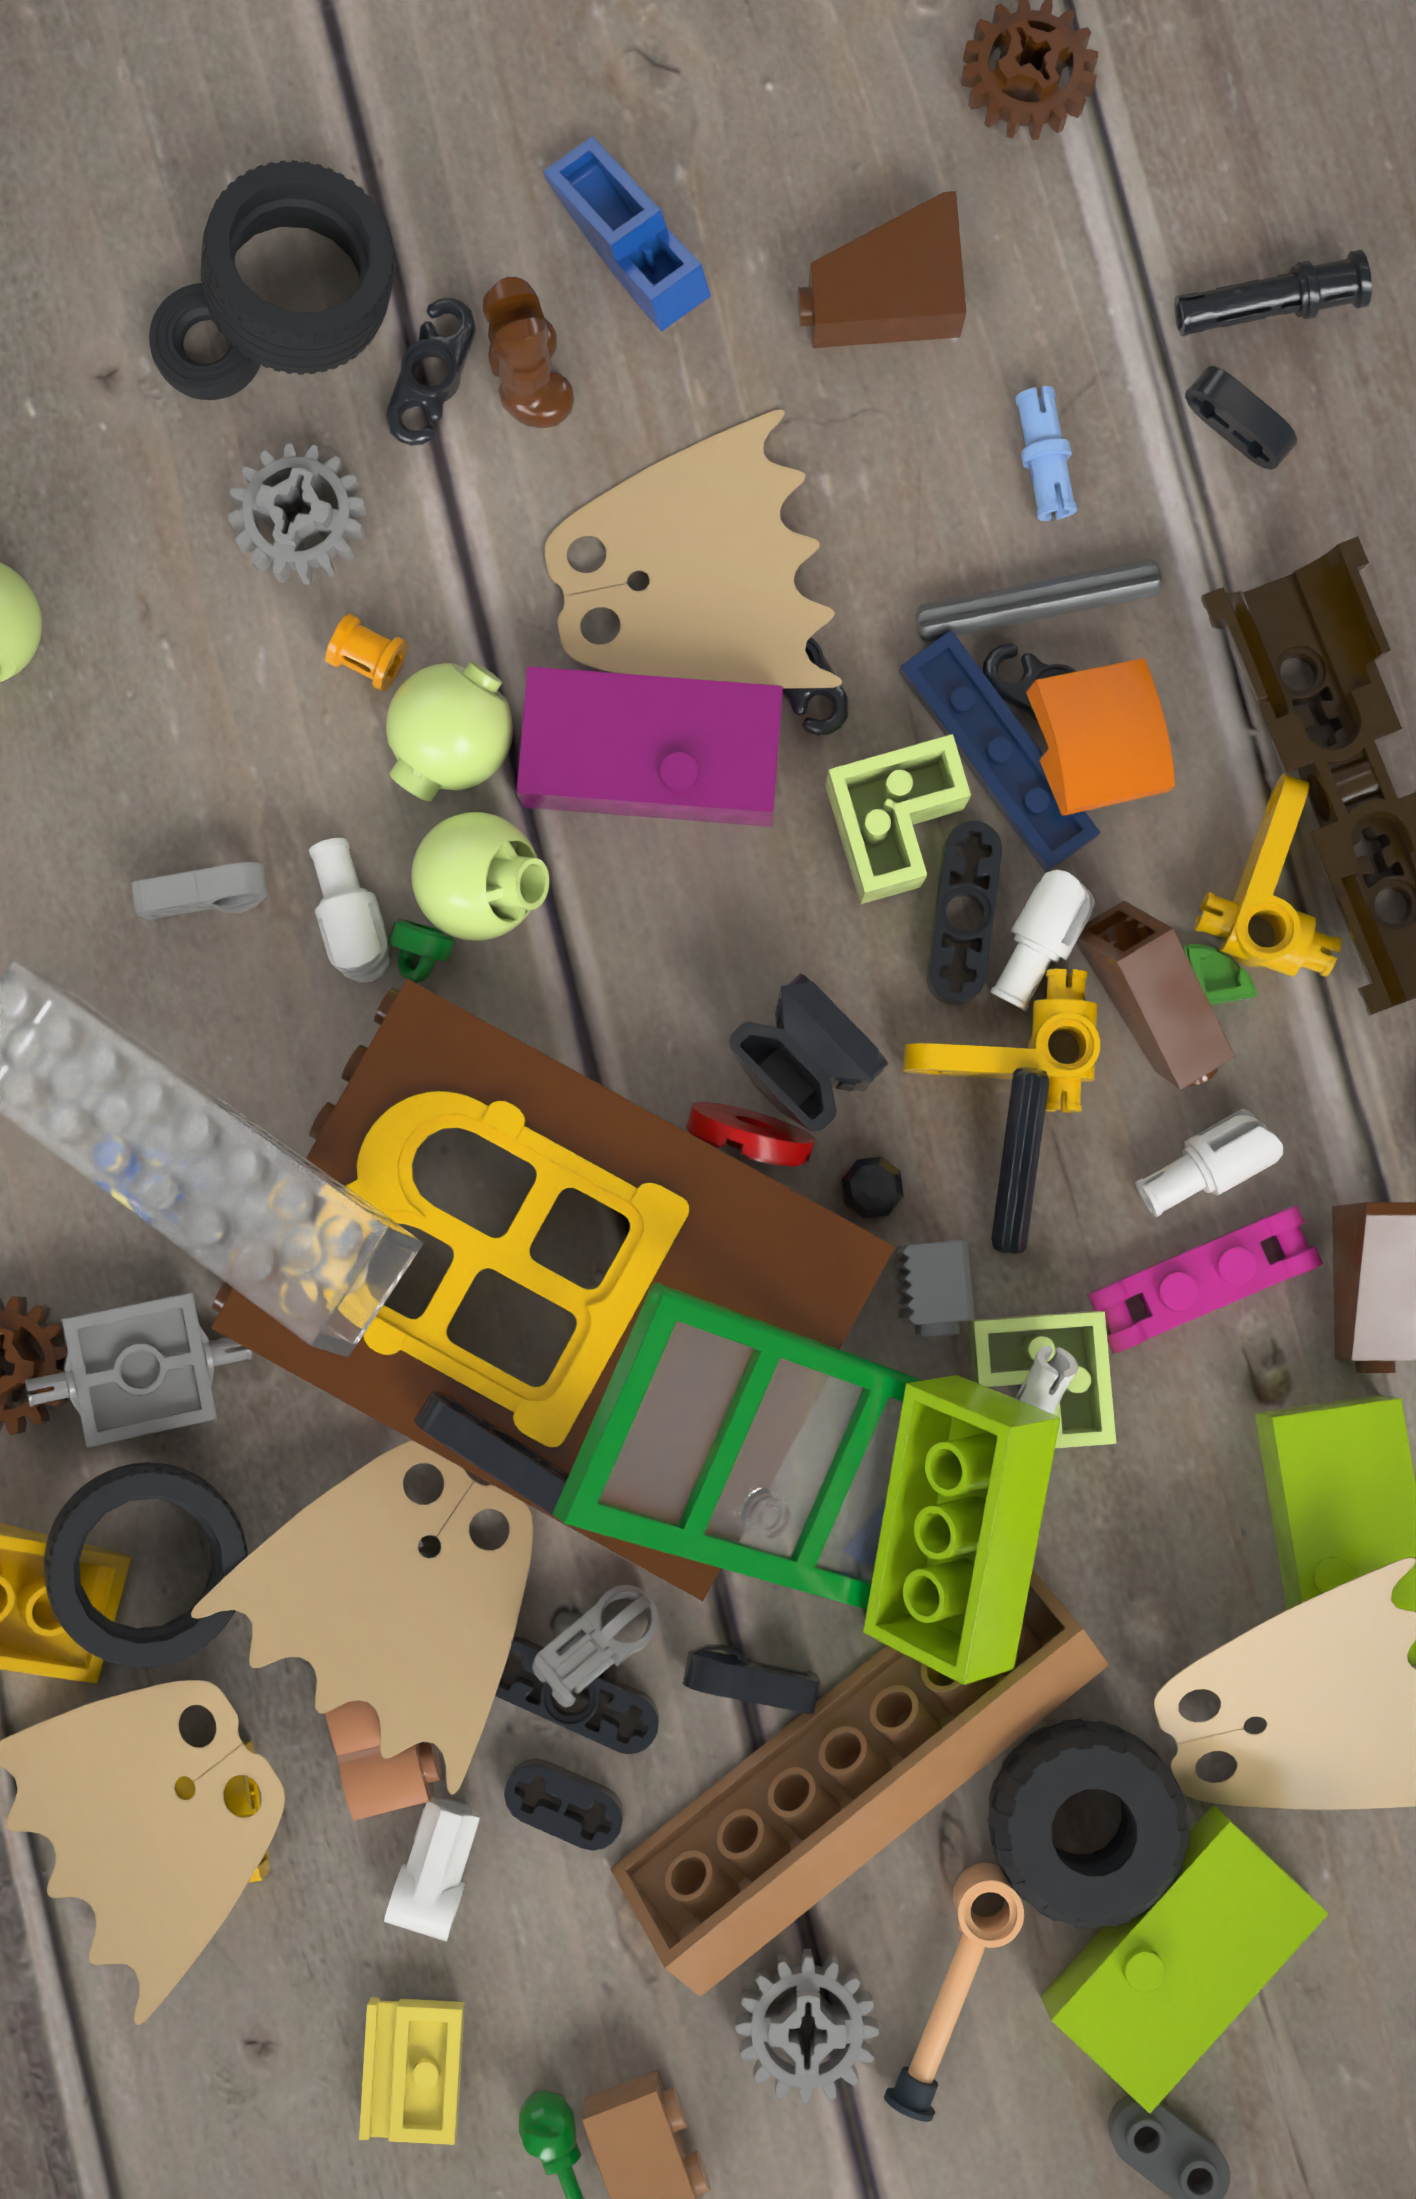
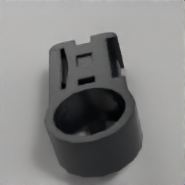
(750, 1680)

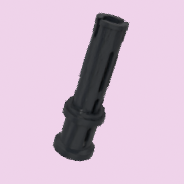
(1300, 292)

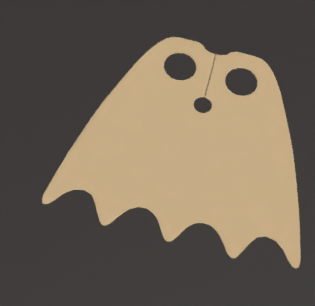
(715, 565)
(379, 1617)
(1333, 1701)
(122, 1837)

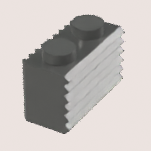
(935, 1286)

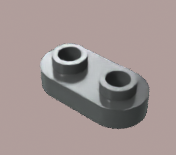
(1171, 2153)

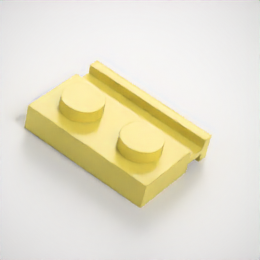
(412, 2070)

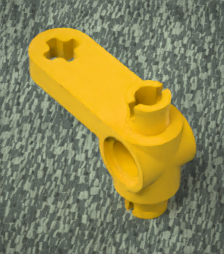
(1295, 938)
(1060, 1011)

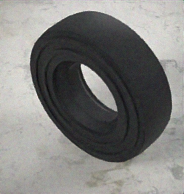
(194, 379)

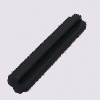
(1020, 1160)

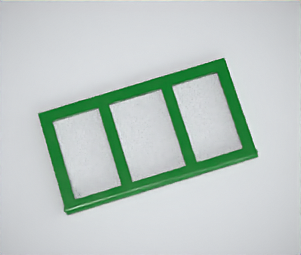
(741, 1449)

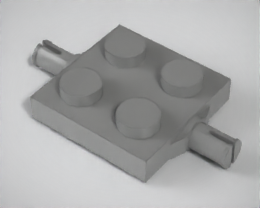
(137, 1369)

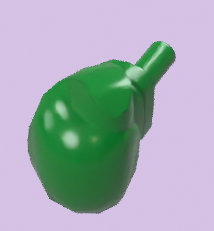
(550, 2135)

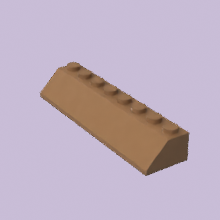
(838, 1793)

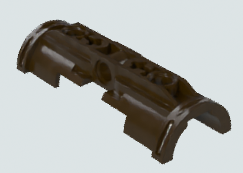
(1332, 626)

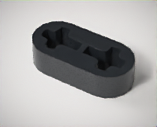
(1241, 417)
(556, 1818)

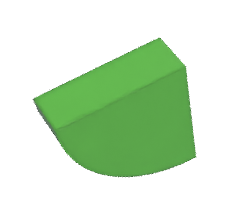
(1219, 975)

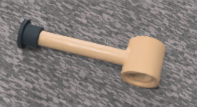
(916, 2083)

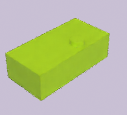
(1340, 1494)
(960, 1527)
(1176, 1976)

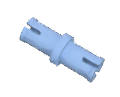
(1046, 453)

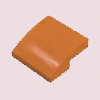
(1103, 736)

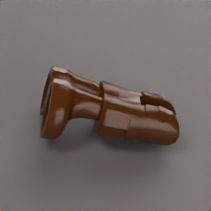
(522, 355)

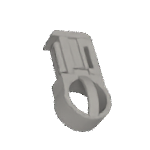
(202, 889)
(589, 1649)

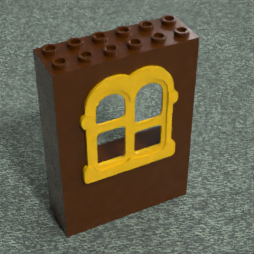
(691, 1211)

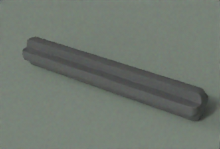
(1039, 600)

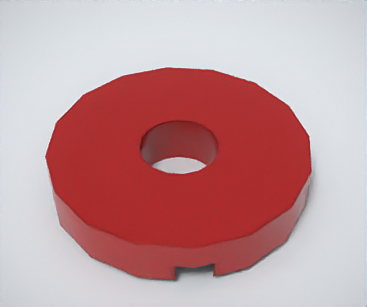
(754, 1133)

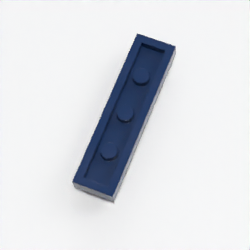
(995, 749)

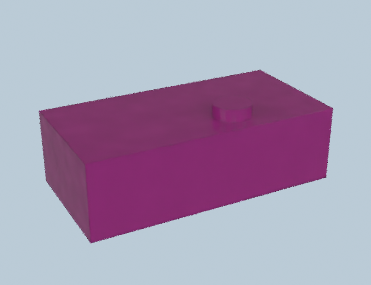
(649, 746)

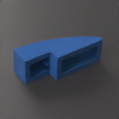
(628, 233)

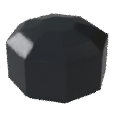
(872, 1187)

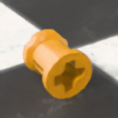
(366, 652)

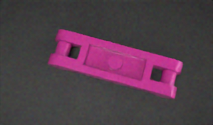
(1204, 1278)

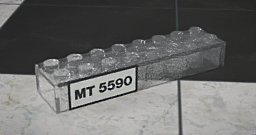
(195, 1166)

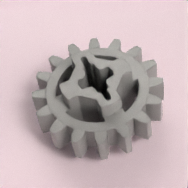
(283, 489)
(832, 2027)

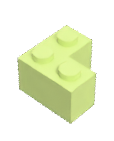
(880, 803)
(1006, 1348)

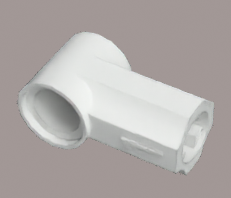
(430, 1882)

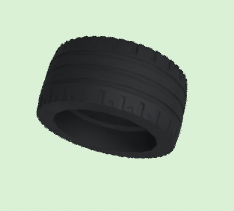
(312, 199)
(79, 1515)

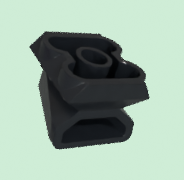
(806, 1055)

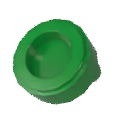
(420, 940)

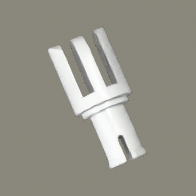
(348, 915)
(1044, 934)
(1213, 1162)

